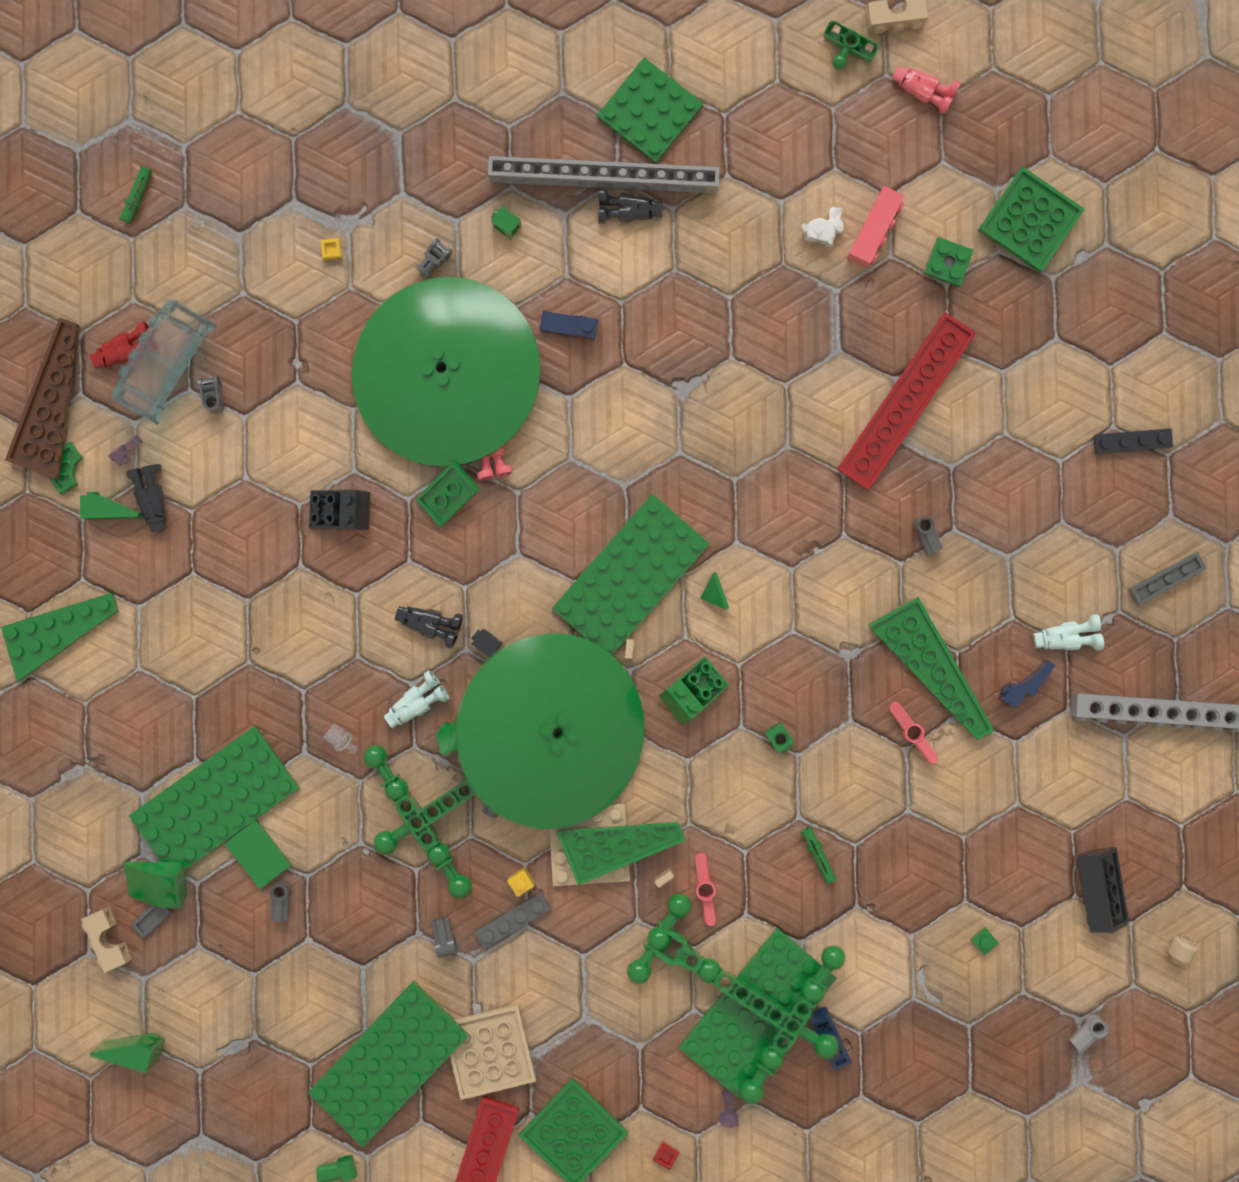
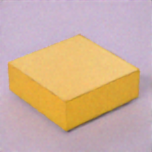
(331, 249)

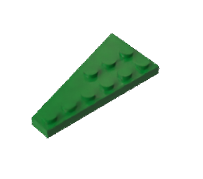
(47, 635)
(606, 849)

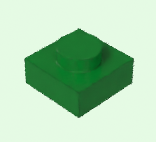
(984, 941)

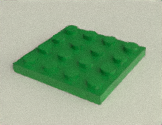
(650, 110)
(1031, 219)
(573, 1132)

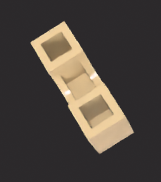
(881, 19)
(108, 954)

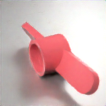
(920, 742)
(704, 878)

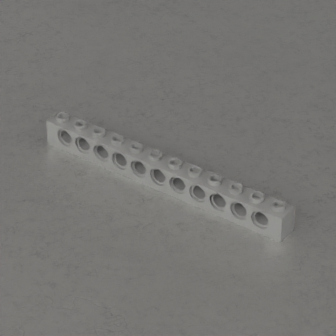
(603, 174)
(1081, 709)

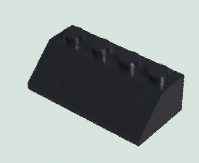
(1103, 890)

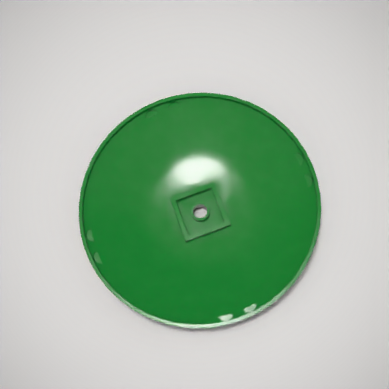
(478, 398)
(510, 722)

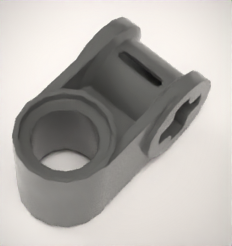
(211, 390)

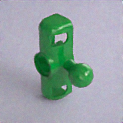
(839, 40)

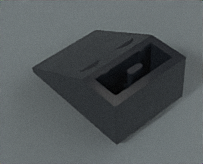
(339, 509)

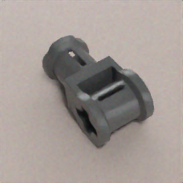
(434, 257)

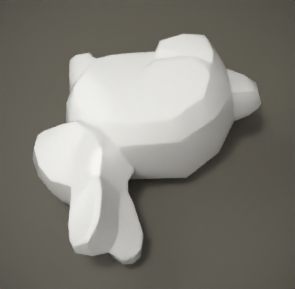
(824, 231)

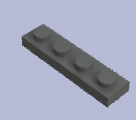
(1167, 578)
(512, 920)

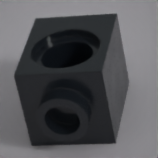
(486, 642)

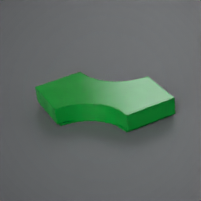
(67, 478)

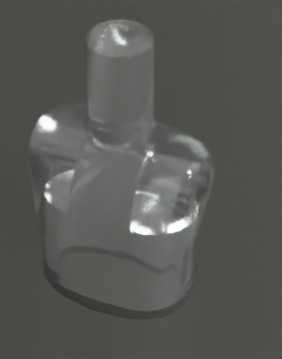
(339, 739)

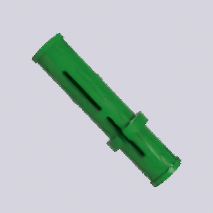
(126, 216)
(809, 835)

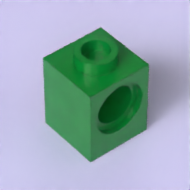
(505, 222)
(777, 729)

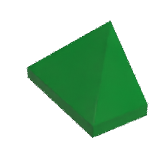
(714, 593)

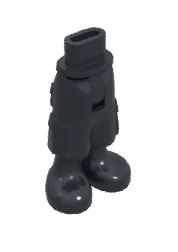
(631, 207)
(149, 499)
(427, 623)

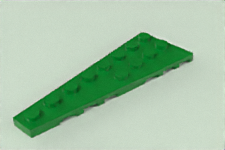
(920, 647)

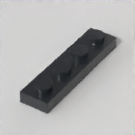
(1133, 441)

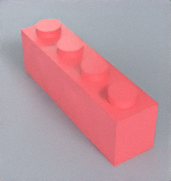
(873, 231)

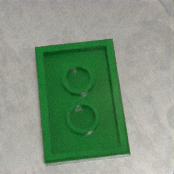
(448, 494)
(258, 854)

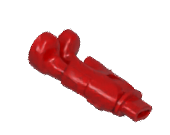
(118, 348)

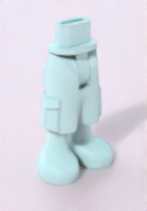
(1067, 636)
(414, 703)

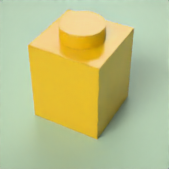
(521, 881)

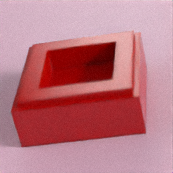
(666, 1155)

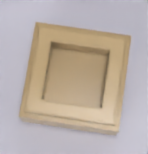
(629, 648)
(664, 877)

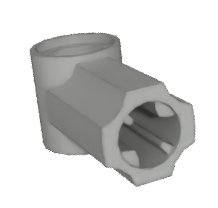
(1087, 1035)

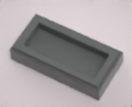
(150, 920)

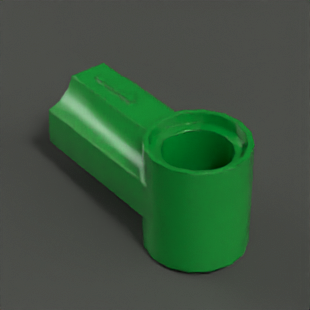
(342, 1169)

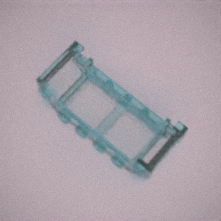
(160, 359)

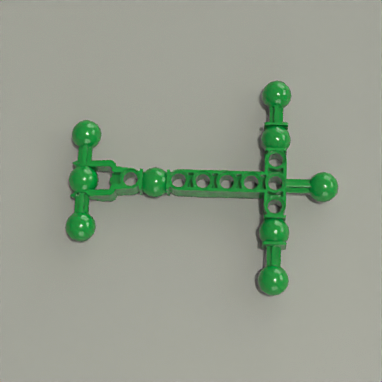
(397, 790)
(709, 971)

